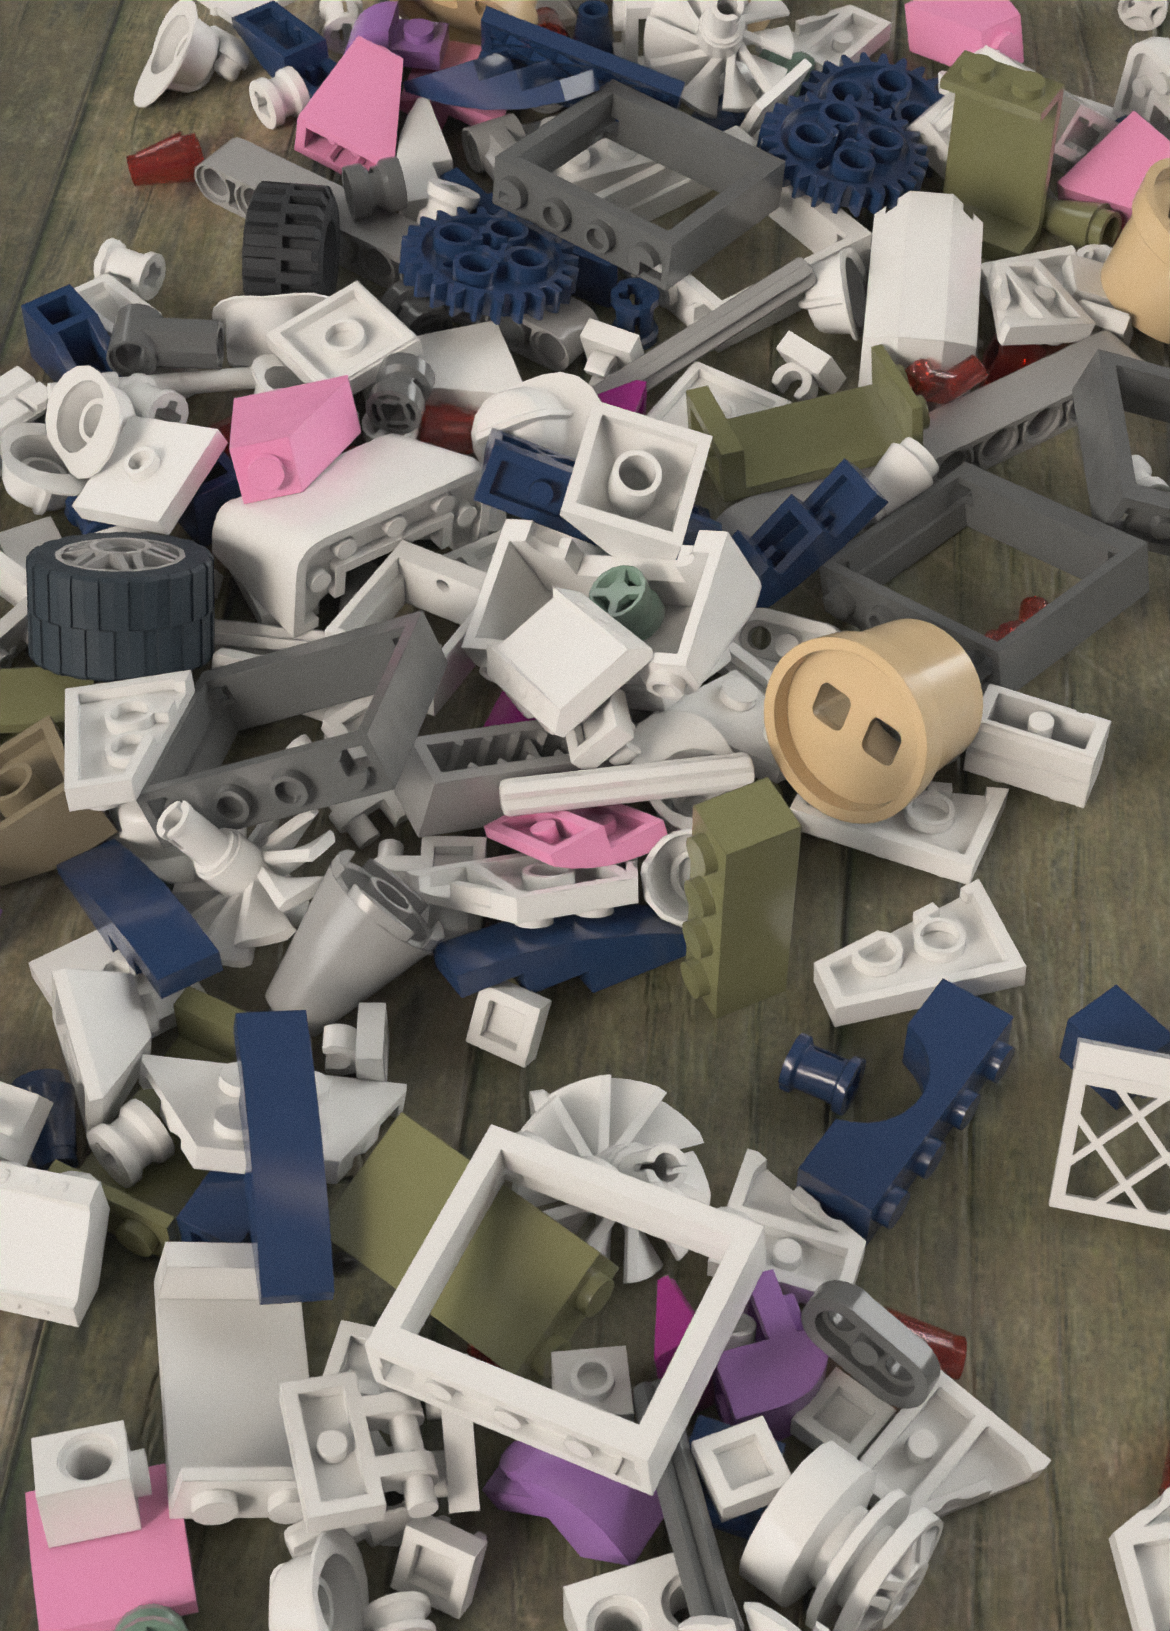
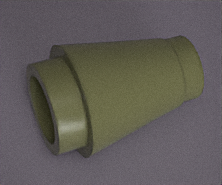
(1082, 222)

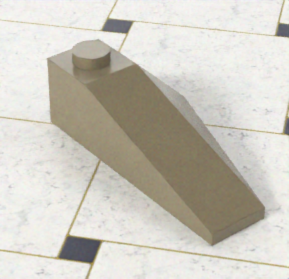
(34, 809)

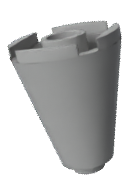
(351, 942)

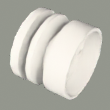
(826, 1538)

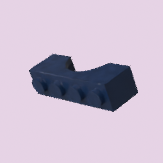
(866, 1168)

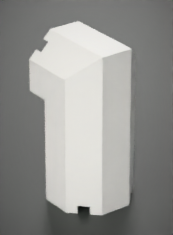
(923, 284)

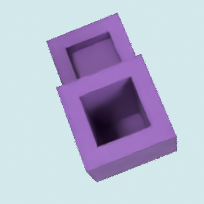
(415, 40)
(776, 1372)
(590, 1510)

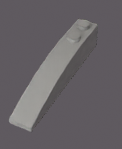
(457, 775)

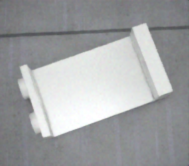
(222, 1386)

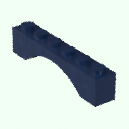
(68, 334)

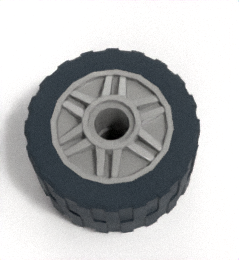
(120, 605)

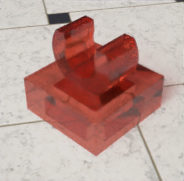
(1007, 359)

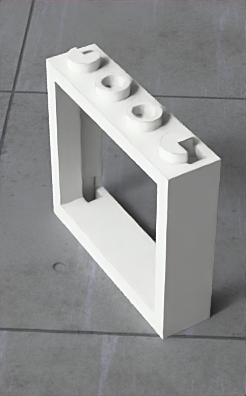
(663, 190)
(528, 1410)

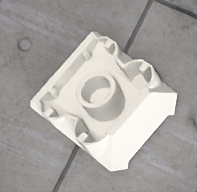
(566, 661)
(50, 1242)

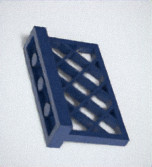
(534, 44)
(534, 482)

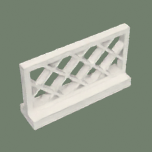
(1126, 1072)

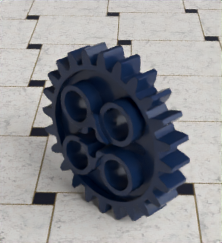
(879, 81)
(844, 152)
(488, 265)

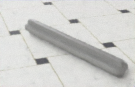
(715, 327)

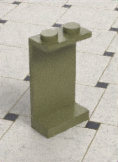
(1001, 149)
(809, 436)
(147, 1211)
(521, 1276)

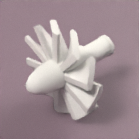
(705, 39)
(243, 884)
(635, 1134)

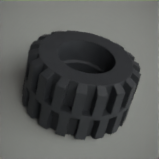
(291, 240)

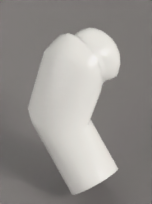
(232, 55)

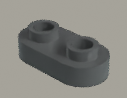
(870, 1344)

